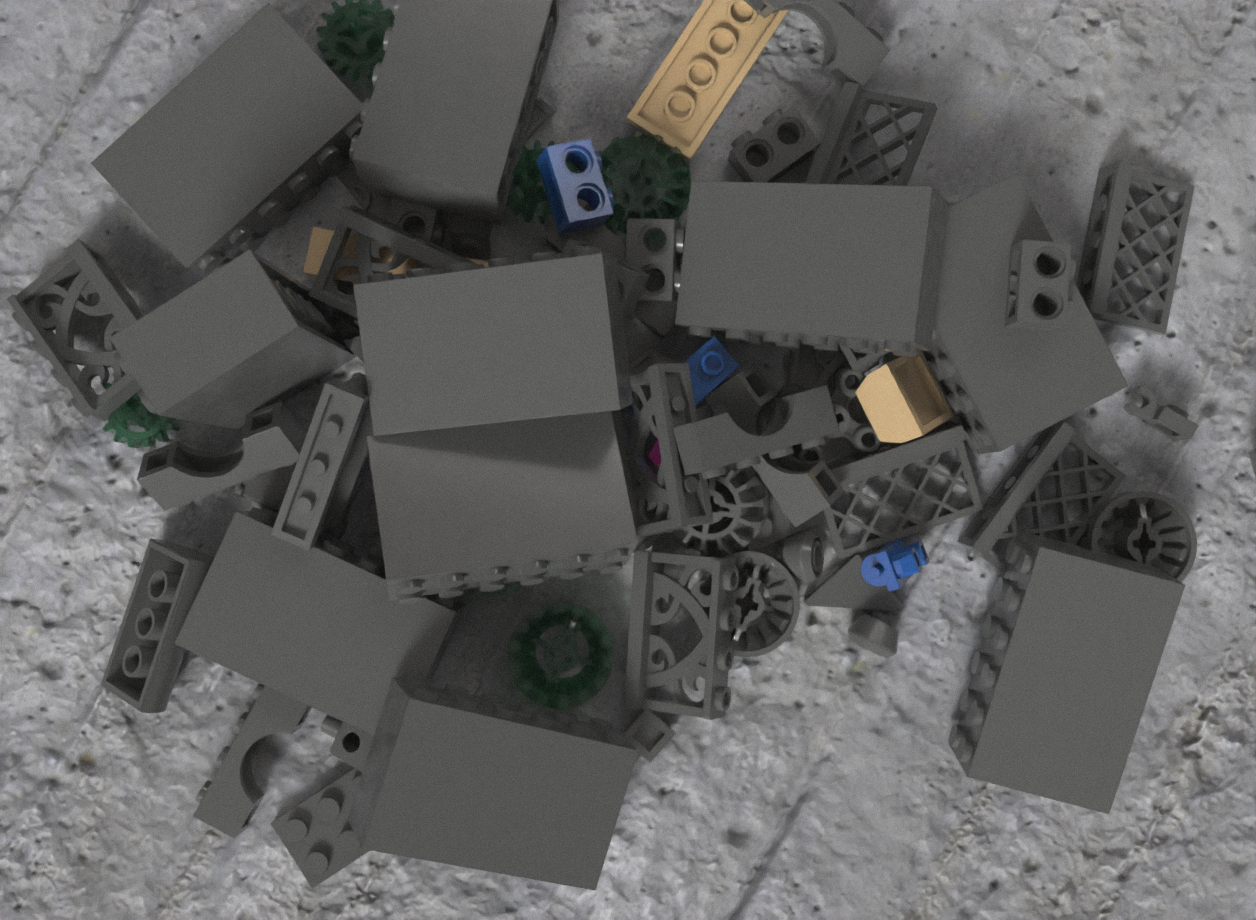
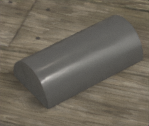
(144, 652)

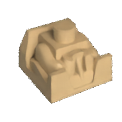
(903, 400)

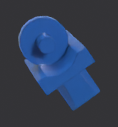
(894, 564)

